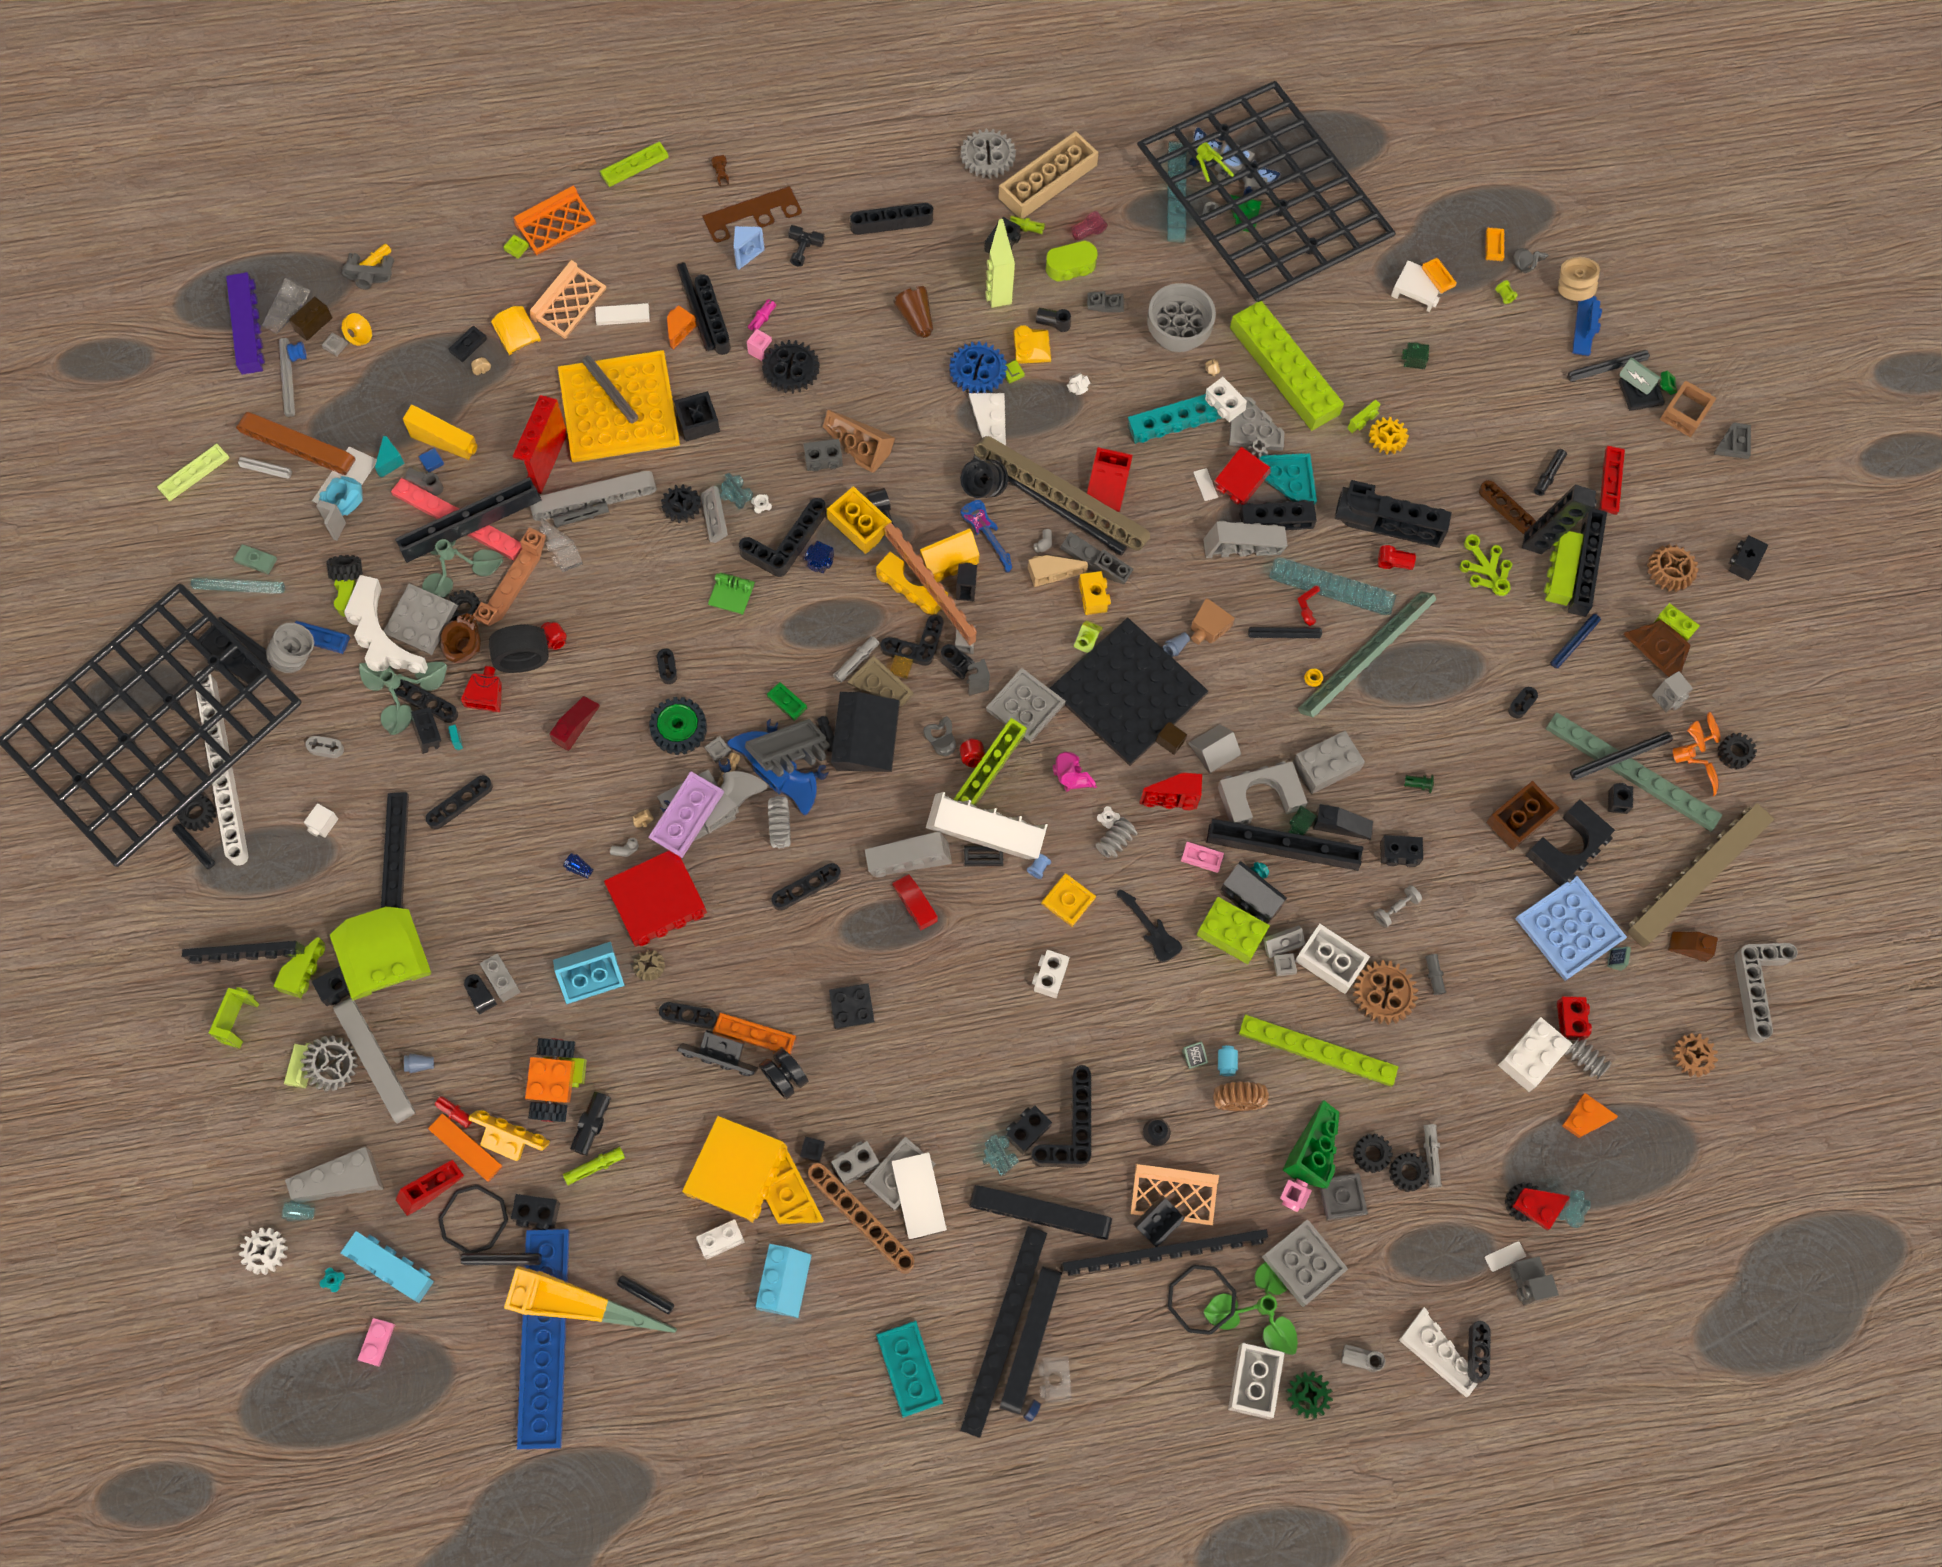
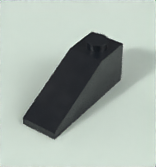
(1342, 822)

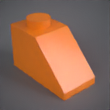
(679, 325)

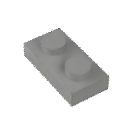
(1284, 941)

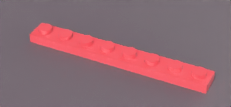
(439, 508)

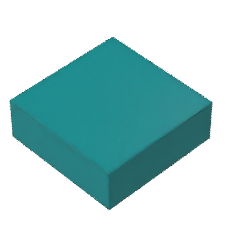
(455, 737)

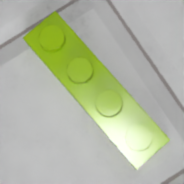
(634, 164)

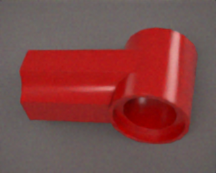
(1390, 558)

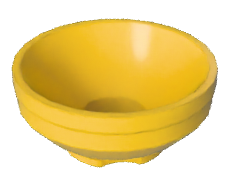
(360, 328)

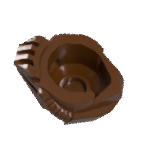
(461, 639)

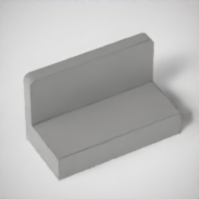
(333, 518)

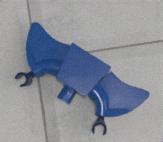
(797, 785)

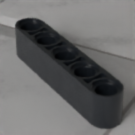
(891, 218)
(710, 306)

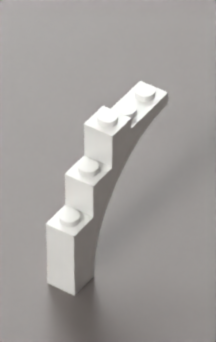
(382, 651)

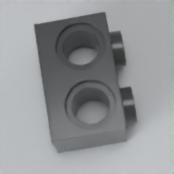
(822, 450)

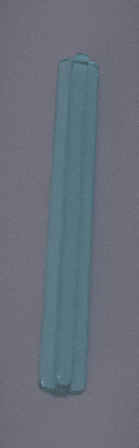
(237, 585)

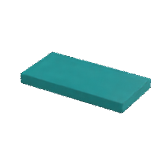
(909, 1369)

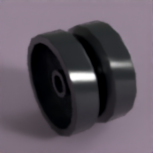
(786, 1071)

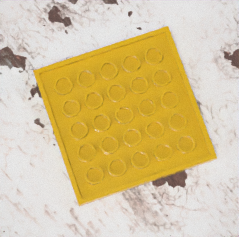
(595, 422)

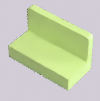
(294, 1075)

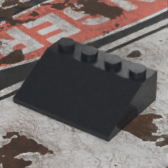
(865, 732)

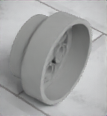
(1189, 309)

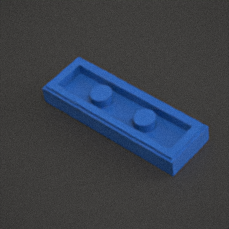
(327, 638)

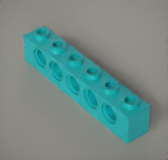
(1172, 413)

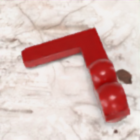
(1306, 612)

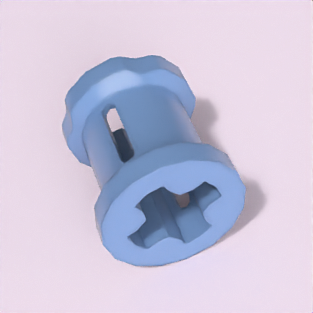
(1039, 866)

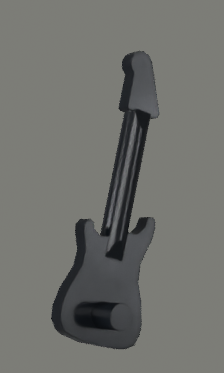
(1163, 944)

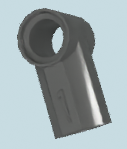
(424, 480)

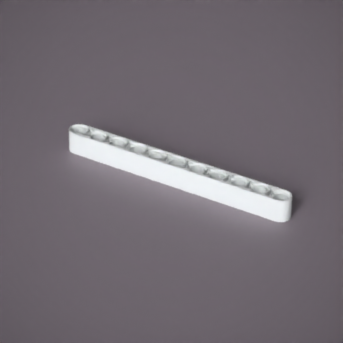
(227, 791)

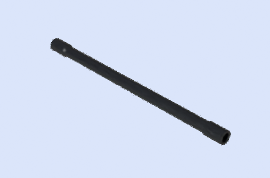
(1110, 542)

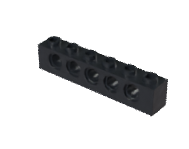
(1559, 519)
(1587, 571)

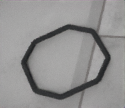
(448, 1206)
(1233, 1303)

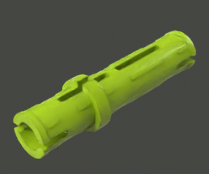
(594, 1165)

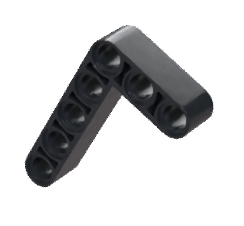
(789, 542)
(1077, 1126)

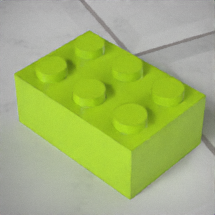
(1232, 930)

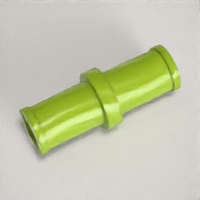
(1028, 225)

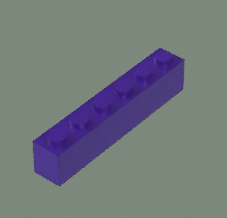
(244, 323)

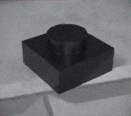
(812, 1149)

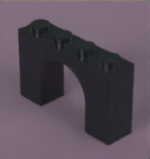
(1562, 866)

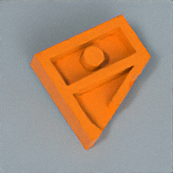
(1587, 1116)

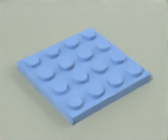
(1570, 928)

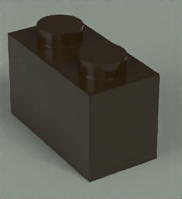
(310, 318)

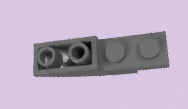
(1097, 560)

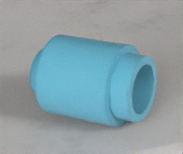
(1227, 1061)

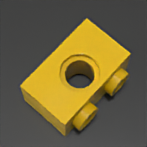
(1094, 603)

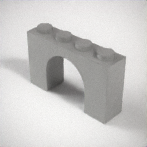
(1280, 777)

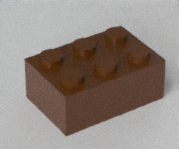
(1522, 815)

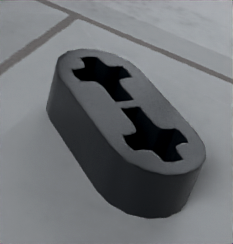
(671, 665)
(1525, 704)

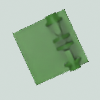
(731, 593)

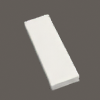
(622, 314)

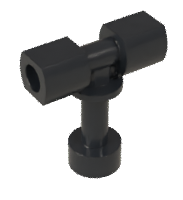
(804, 240)

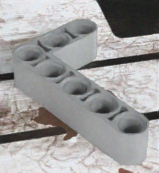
(1756, 984)

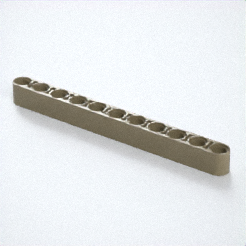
(1064, 494)

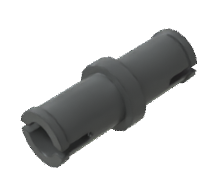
(1435, 974)

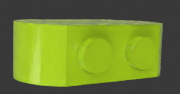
(1071, 261)

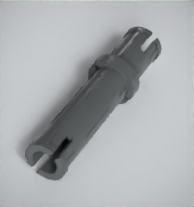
(581, 514)

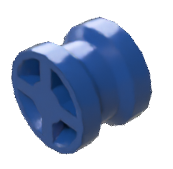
(296, 351)

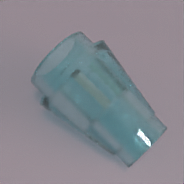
(296, 1211)

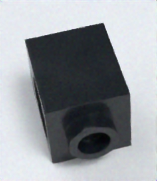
(1617, 805)

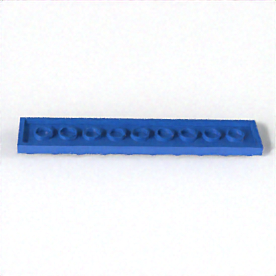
(543, 1353)

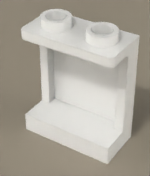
(1416, 285)

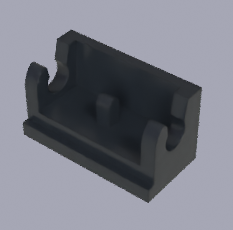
(425, 729)

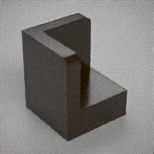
(1171, 738)

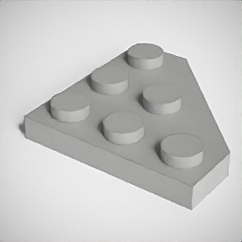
(1254, 423)

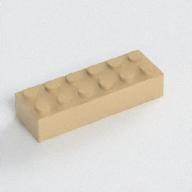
(1048, 175)

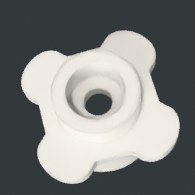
(761, 499)
(1108, 823)

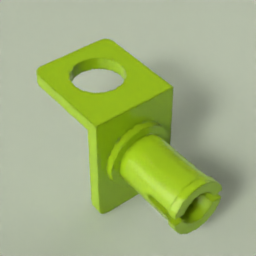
(1087, 636)

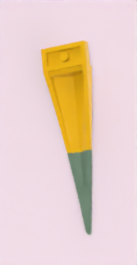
(548, 1296)

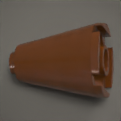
(916, 310)

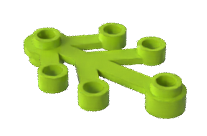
(1487, 568)

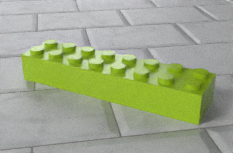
(1286, 365)

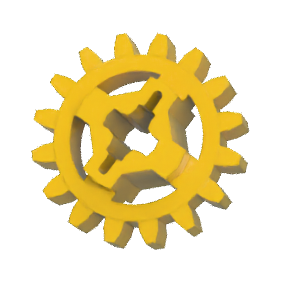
(1388, 435)

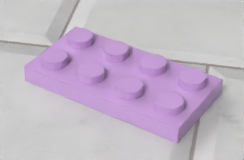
(686, 814)

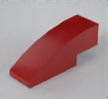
(915, 902)

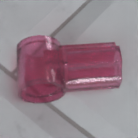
(1092, 224)

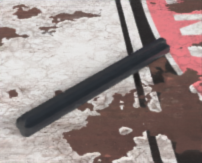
(695, 306)
(1621, 755)

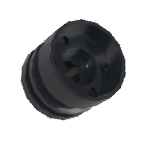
(975, 478)

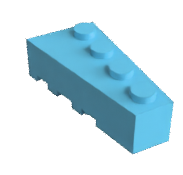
(387, 1266)

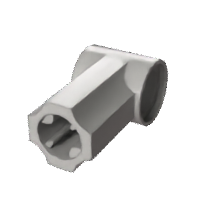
(1360, 1358)

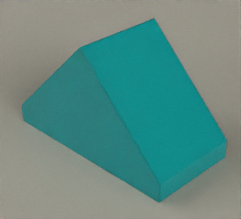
(388, 458)

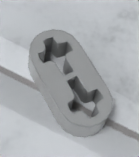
(324, 742)

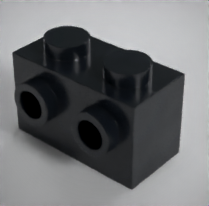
(1401, 850)

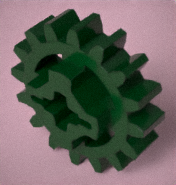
(1307, 1386)

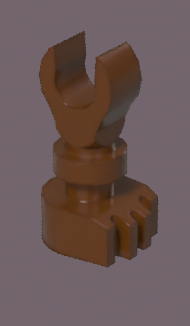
(719, 163)

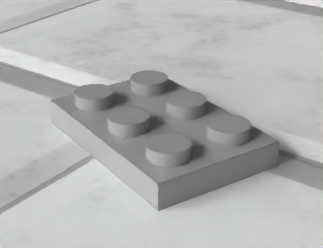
(883, 1180)

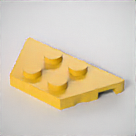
(790, 1197)

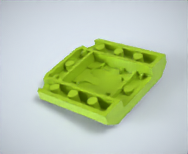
(379, 951)

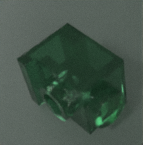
(1302, 821)

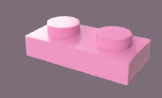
(1202, 857)
(376, 1342)

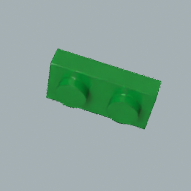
(787, 701)

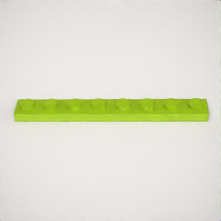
(1318, 1050)

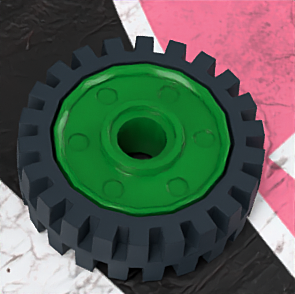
(678, 712)

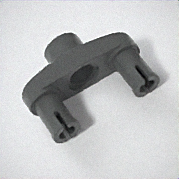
(366, 275)

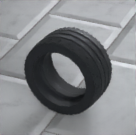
(518, 648)

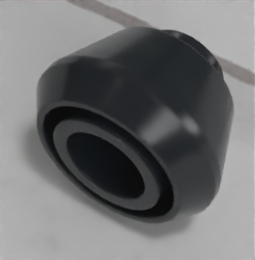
(1159, 1137)

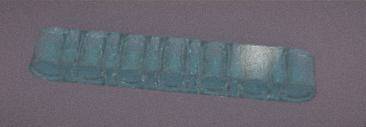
(1175, 210)
(1333, 586)

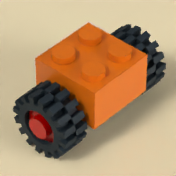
(550, 1080)

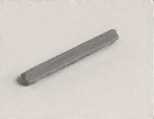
(287, 381)

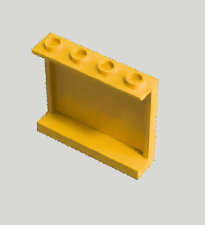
(735, 1169)

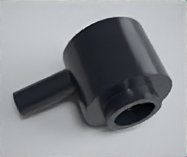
(880, 499)

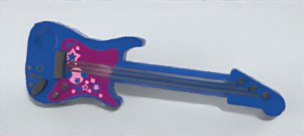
(976, 515)

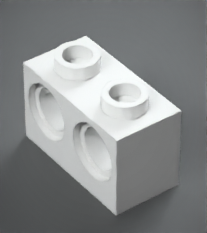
(1229, 397)
(1055, 975)
(720, 1239)

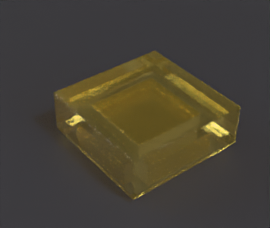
(901, 666)

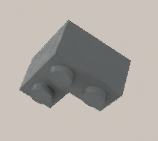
(1532, 1281)

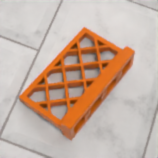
(549, 207)

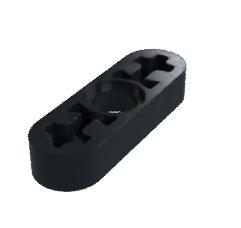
(675, 1006)
(1474, 1360)

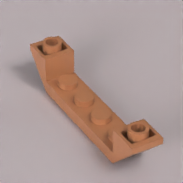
(498, 605)

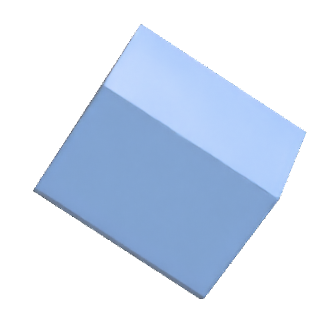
(747, 244)

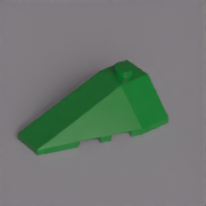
(1315, 1149)

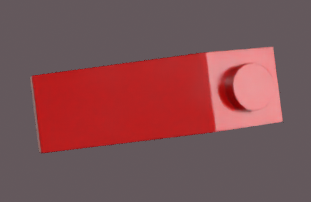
(428, 1187)

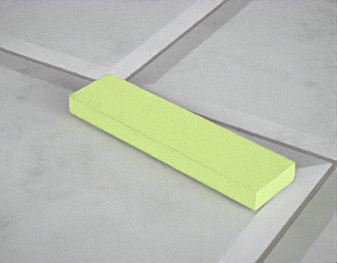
(193, 472)

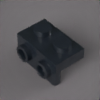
(1159, 1221)

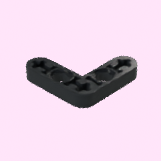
(917, 650)

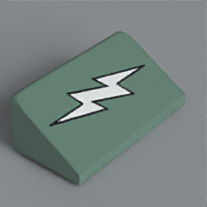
(1639, 376)

